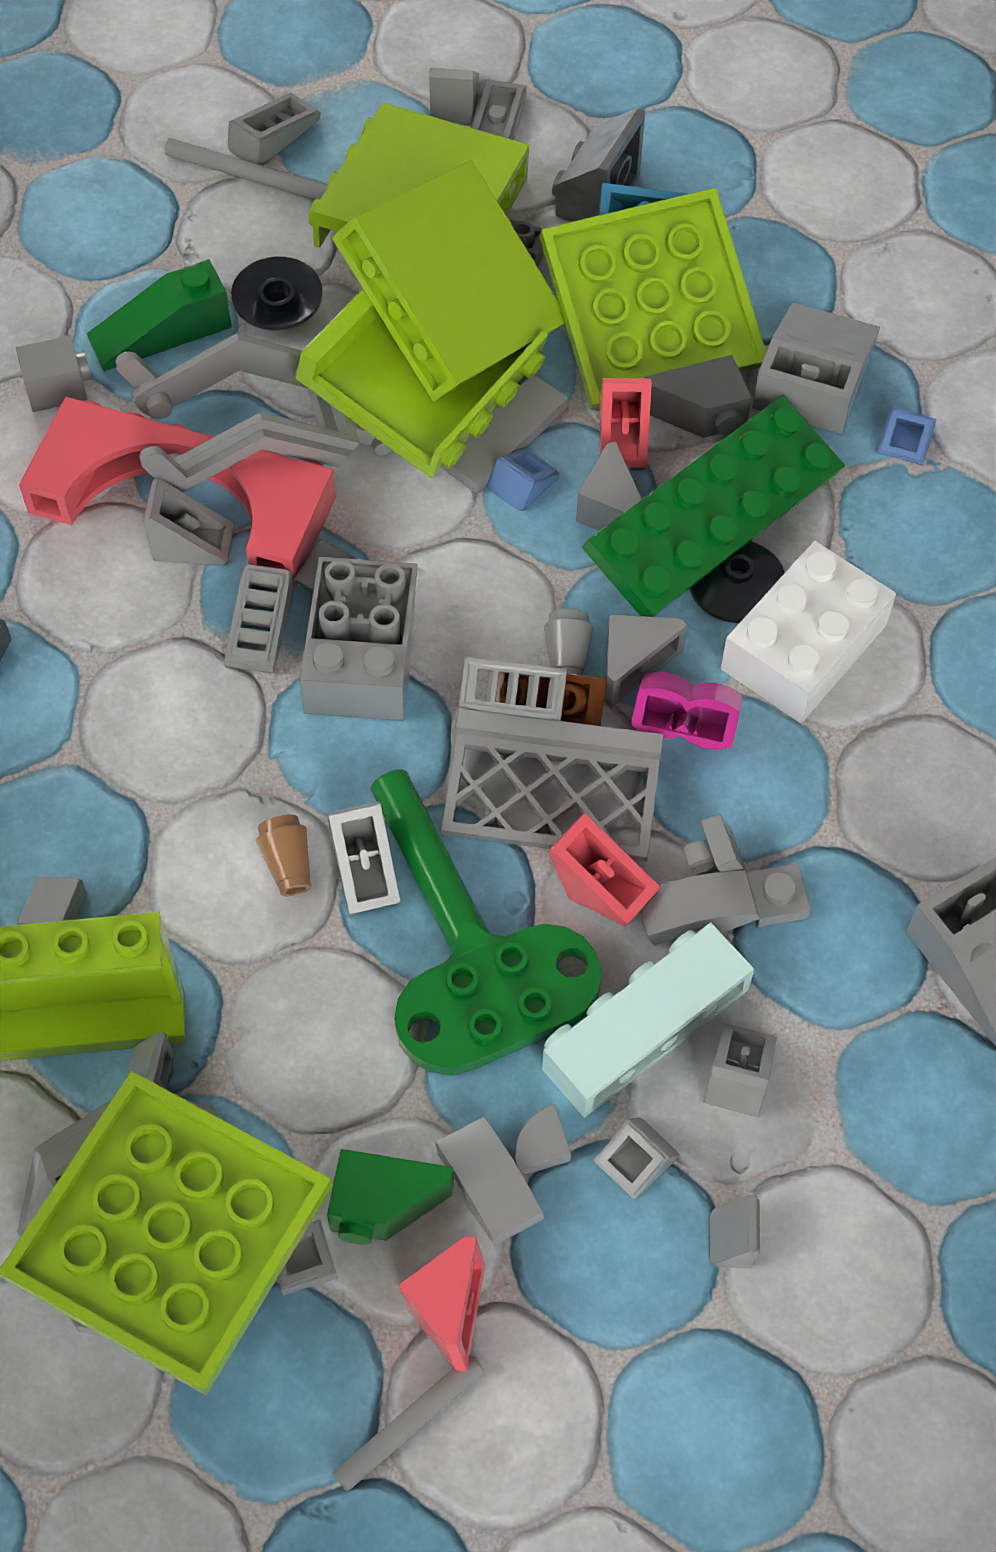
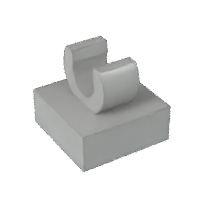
(716, 852)

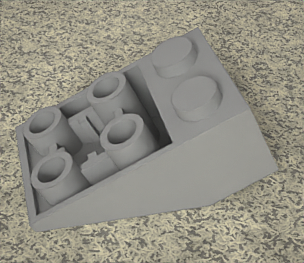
(816, 365)
(359, 639)
(959, 940)

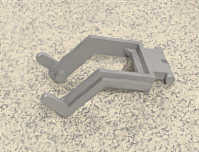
(156, 395)

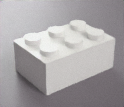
(807, 631)

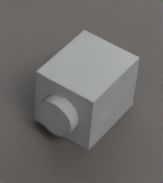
(52, 372)

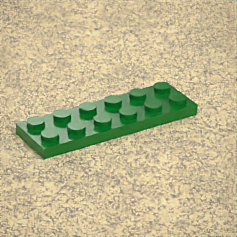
(713, 508)

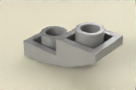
(698, 900)
(489, 1180)

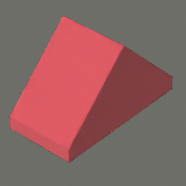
(626, 418)
(600, 872)
(446, 1299)

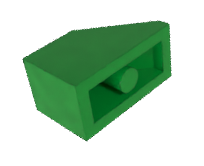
(383, 1195)

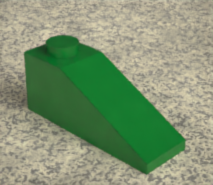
(164, 315)

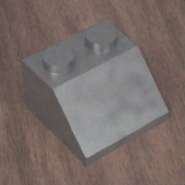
(607, 156)

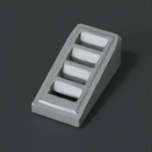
(268, 129)
(261, 588)
(555, 692)

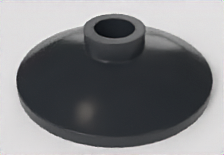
(276, 293)
(734, 595)

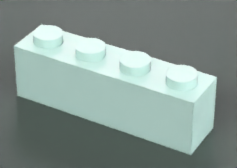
(645, 1018)

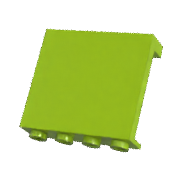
(406, 150)
(449, 278)
(370, 381)
(87, 986)

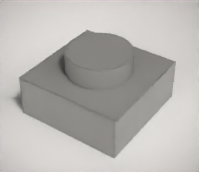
(779, 895)

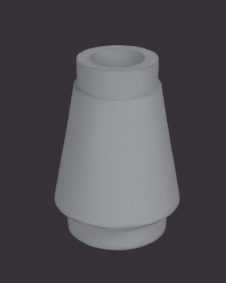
(568, 639)

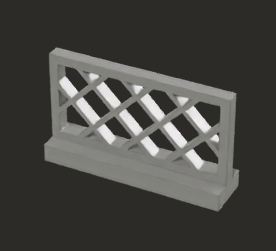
(557, 742)

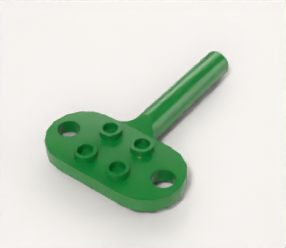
(493, 988)

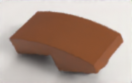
(581, 702)

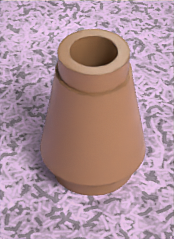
(286, 853)

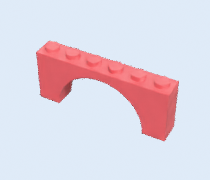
(100, 446)

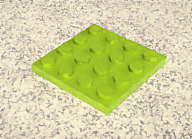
(652, 290)
(167, 1231)

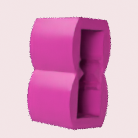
(699, 712)

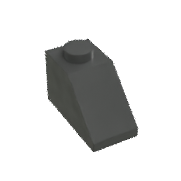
(702, 397)

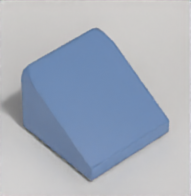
(906, 436)
(521, 478)

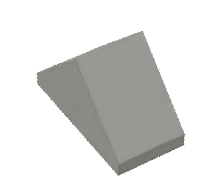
(453, 94)
(606, 490)
(185, 529)
(639, 647)
(363, 857)
(741, 1070)

